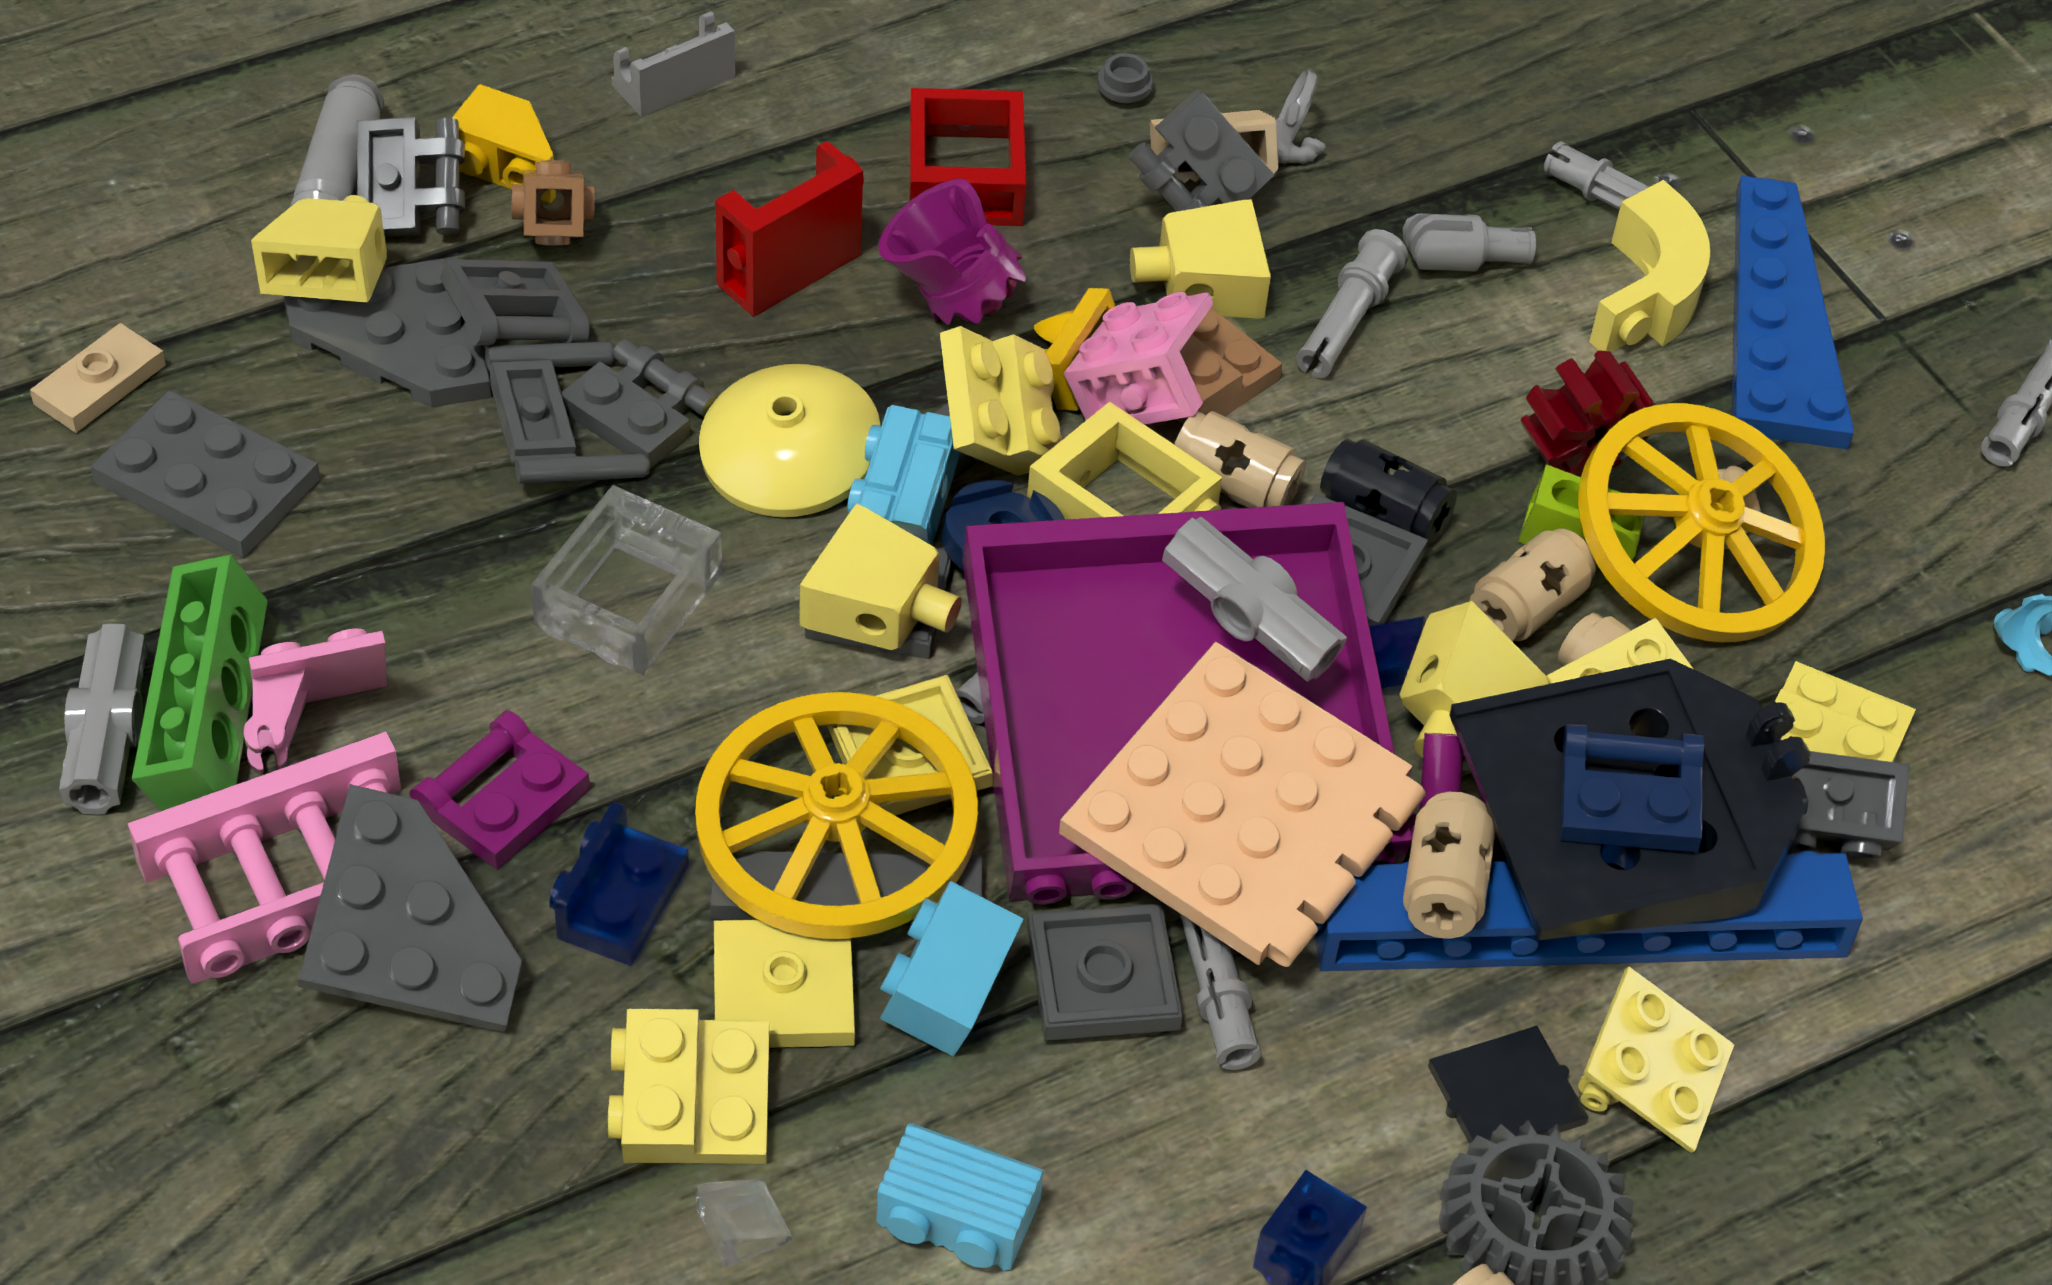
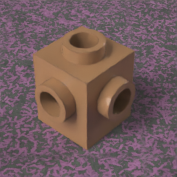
(556, 225)

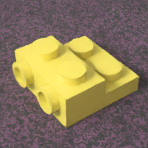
(999, 399)
(1842, 716)
(690, 1088)

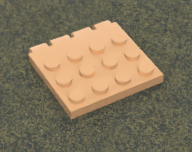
(1245, 807)

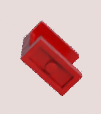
(793, 238)

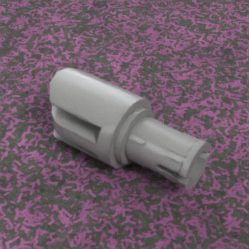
(1465, 242)

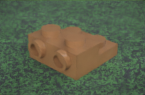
(1227, 365)

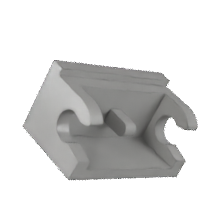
(677, 70)

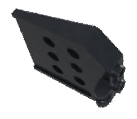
(1747, 797)

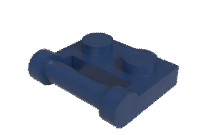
(1632, 807)

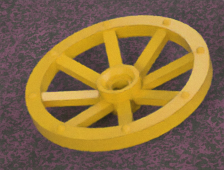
(1706, 516)
(836, 818)

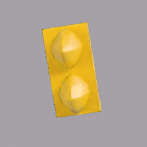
(1066, 334)

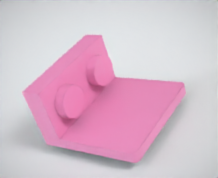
(1138, 360)

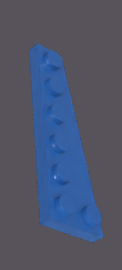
(1782, 338)

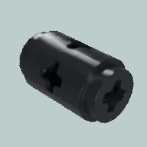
(1413, 499)

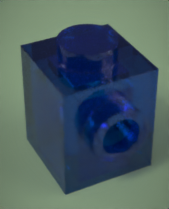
(1309, 1234)

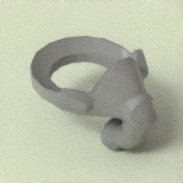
(1291, 119)

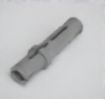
(2021, 414)
(1222, 998)

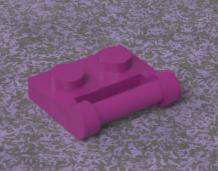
(513, 804)

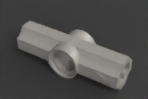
(1254, 598)
(103, 719)

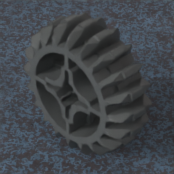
(1580, 1209)

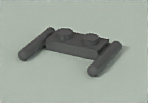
(536, 417)

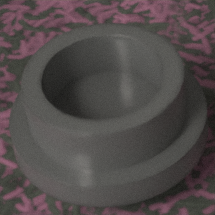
(1125, 78)

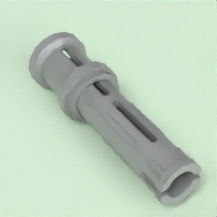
(1360, 286)

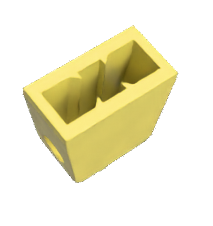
(322, 250)
(1210, 252)
(875, 584)
(1459, 661)

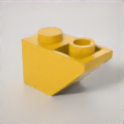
(501, 138)

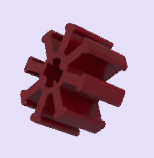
(1582, 411)

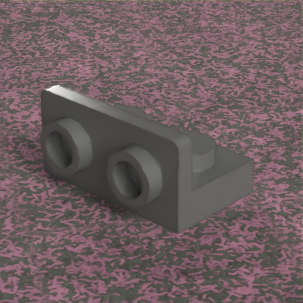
(1853, 804)

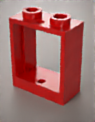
(987, 116)

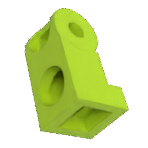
(1556, 507)

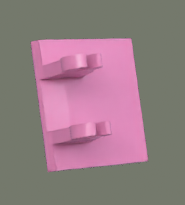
(295, 675)

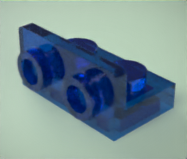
(616, 887)

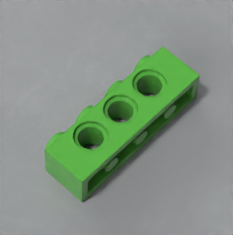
(200, 683)

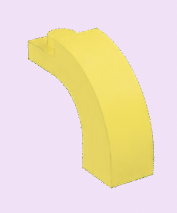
(1673, 251)

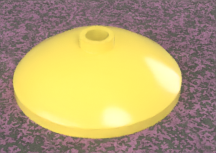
(793, 460)

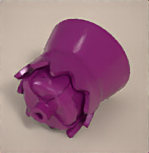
(952, 253)

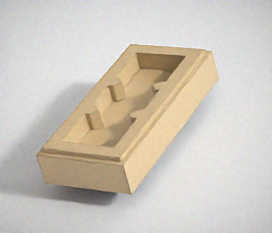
(97, 377)

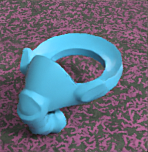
(2022, 629)

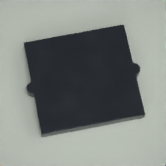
(1507, 1085)

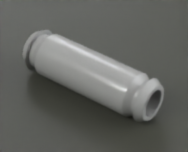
(332, 154)

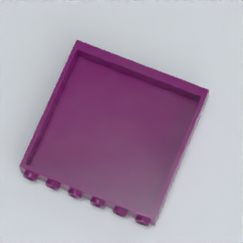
(1094, 631)

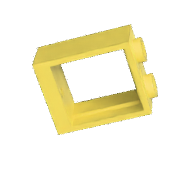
(1113, 437)

